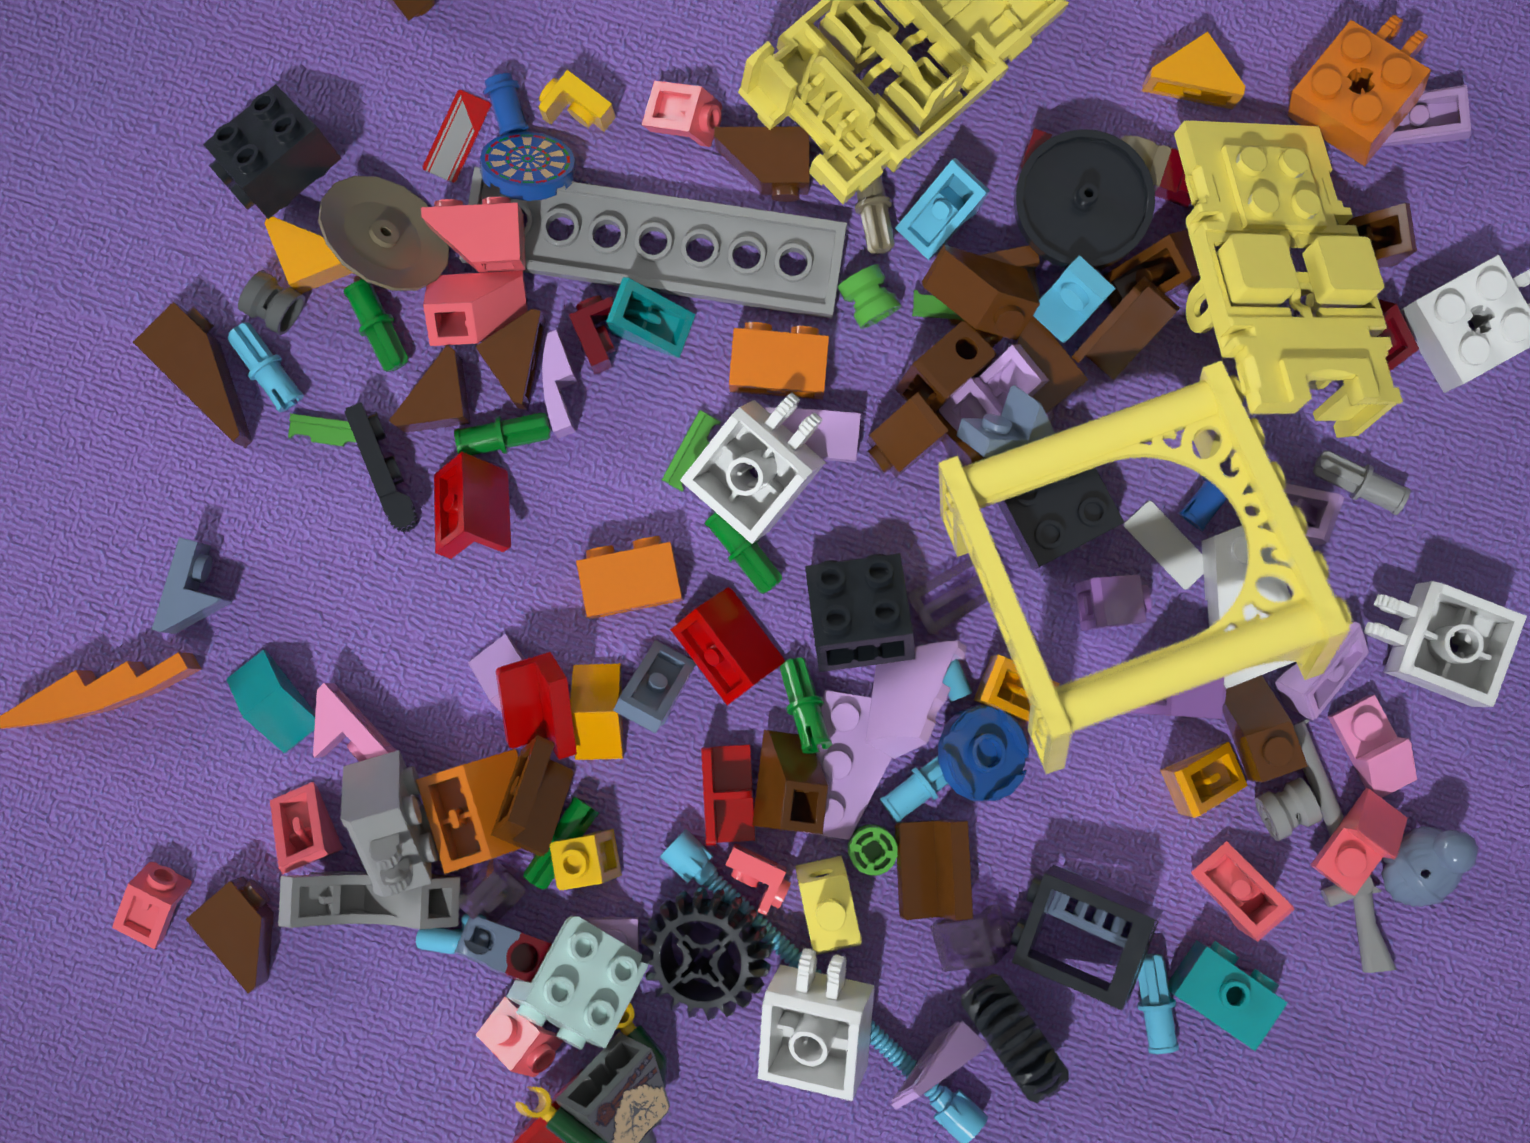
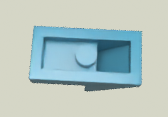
(943, 209)
(1072, 299)

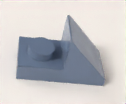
(1019, 424)
(181, 601)
(655, 687)

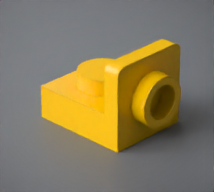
(584, 102)
(585, 860)

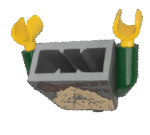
(615, 1096)

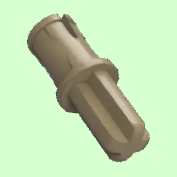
(874, 207)

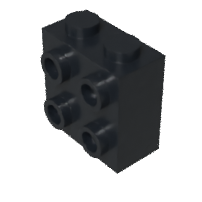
(270, 153)
(1060, 516)
(860, 612)

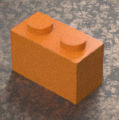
(778, 361)
(629, 578)

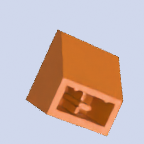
(464, 809)

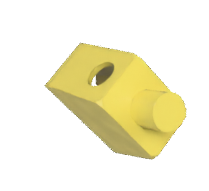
(828, 905)

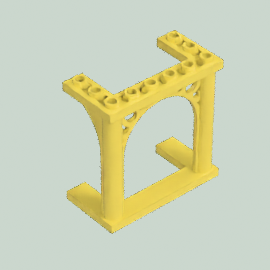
(1213, 417)

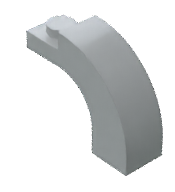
(349, 899)

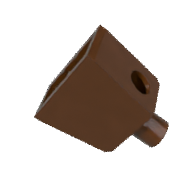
(949, 365)

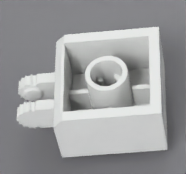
(1492, 304)
(779, 456)
(1422, 648)
(816, 1028)

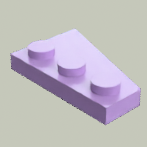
(849, 764)

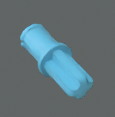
(264, 367)
(915, 790)
(1157, 1006)

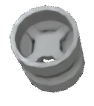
(1288, 809)

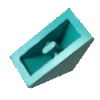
(649, 319)
(271, 702)

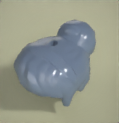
(1439, 851)

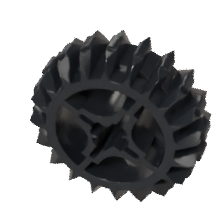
(726, 985)
(1015, 1038)

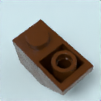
(789, 786)

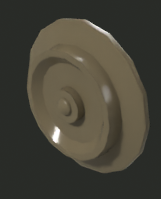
(381, 234)

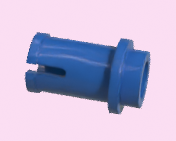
(505, 103)
(1203, 505)

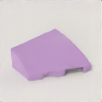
(909, 697)

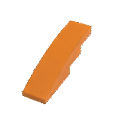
(84, 695)

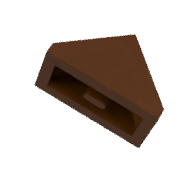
(1389, 232)
(514, 355)
(437, 398)

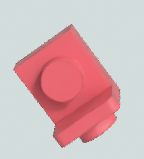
(683, 112)
(754, 868)
(150, 903)

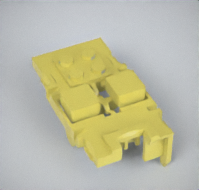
(865, 133)
(1257, 198)

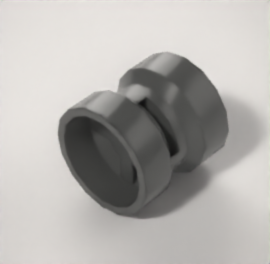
(271, 302)

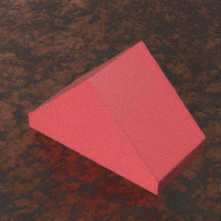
(302, 828)

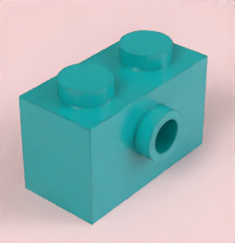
(1227, 995)

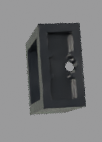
(1142, 915)

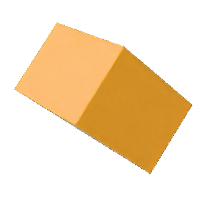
(1197, 75)
(303, 256)
(1003, 688)
(592, 702)
(1204, 780)

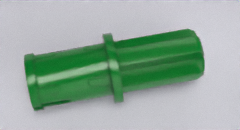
(376, 325)
(502, 434)
(746, 555)
(805, 705)
(571, 825)

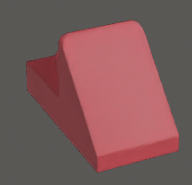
(1360, 842)
(1242, 892)

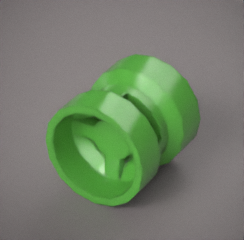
(870, 300)
(868, 843)

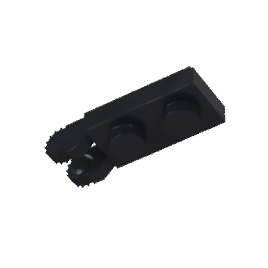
(382, 471)

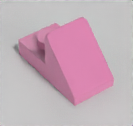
(339, 718)
(1373, 747)

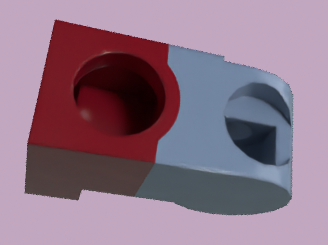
(502, 949)

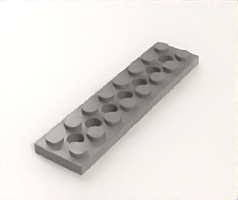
(681, 223)

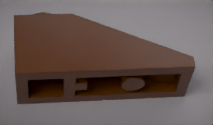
(196, 364)

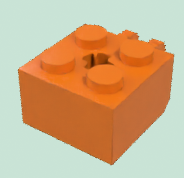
(1364, 64)

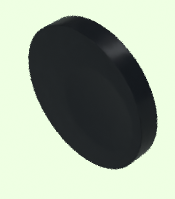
(1084, 198)

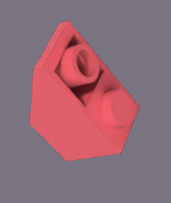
(483, 234)
(472, 306)

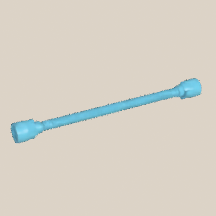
(954, 1110)

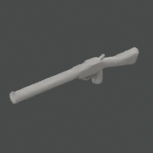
(1373, 950)

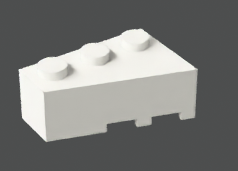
(1224, 574)

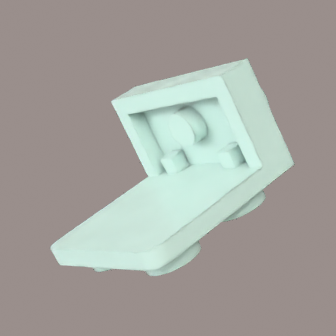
(581, 984)

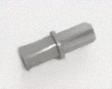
(1361, 482)

